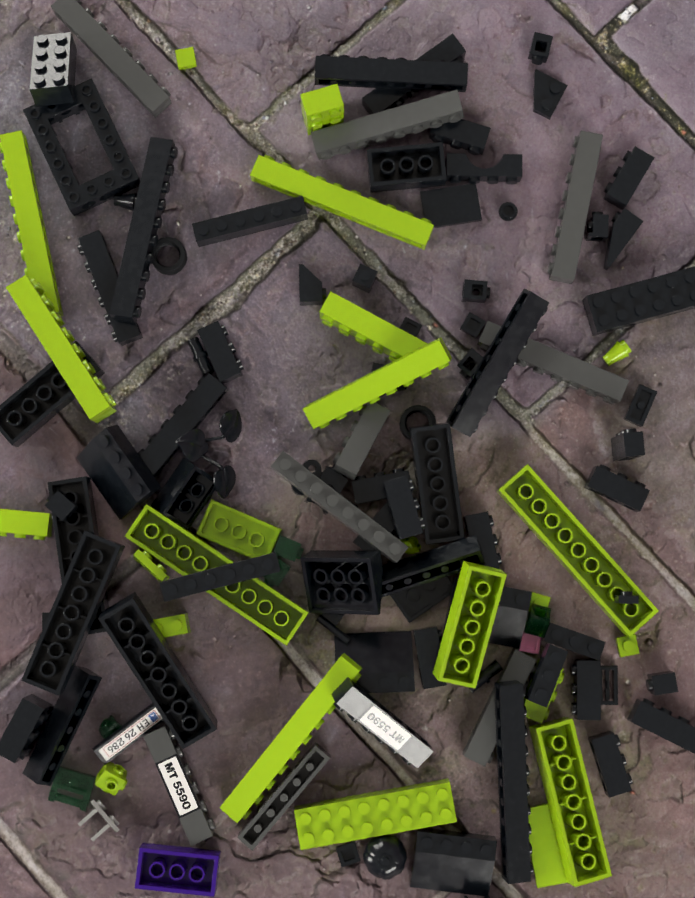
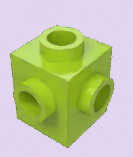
(111, 778)

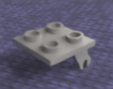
(100, 808)

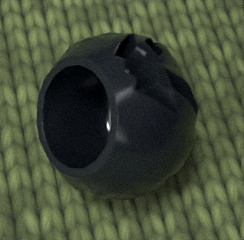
(385, 856)

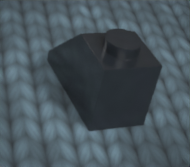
(310, 288)

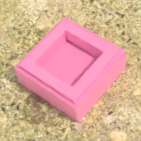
(530, 643)

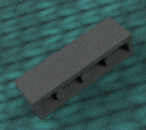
(361, 441)

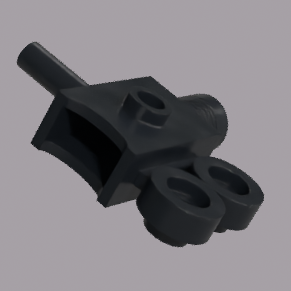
(329, 476)

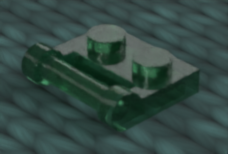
(74, 782)

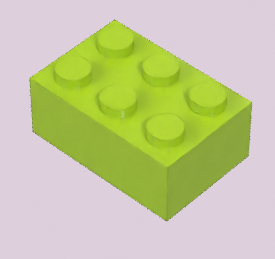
(322, 108)

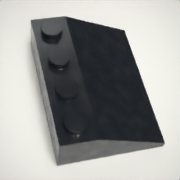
(118, 471)
(343, 581)
(510, 616)
(384, 660)
(453, 861)

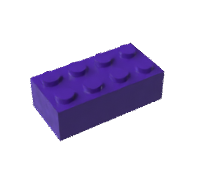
(177, 869)

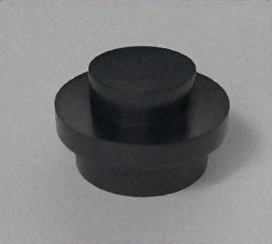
(508, 211)

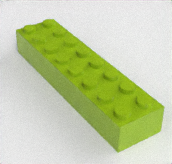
(61, 349)
(570, 801)
(375, 814)

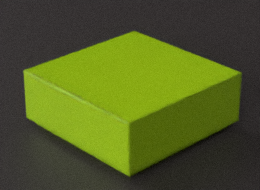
(186, 58)

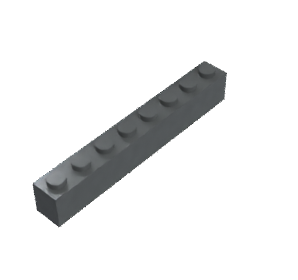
(112, 55)
(387, 125)
(575, 208)
(563, 367)
(339, 507)

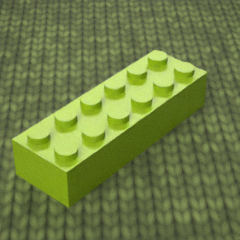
(367, 328)
(469, 624)

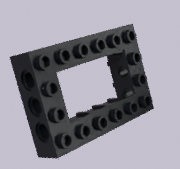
(102, 188)

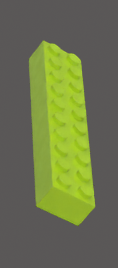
(576, 549)
(190, 554)

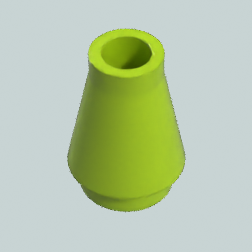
(618, 352)

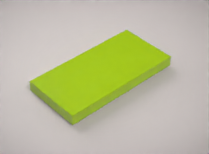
(237, 531)
(545, 850)

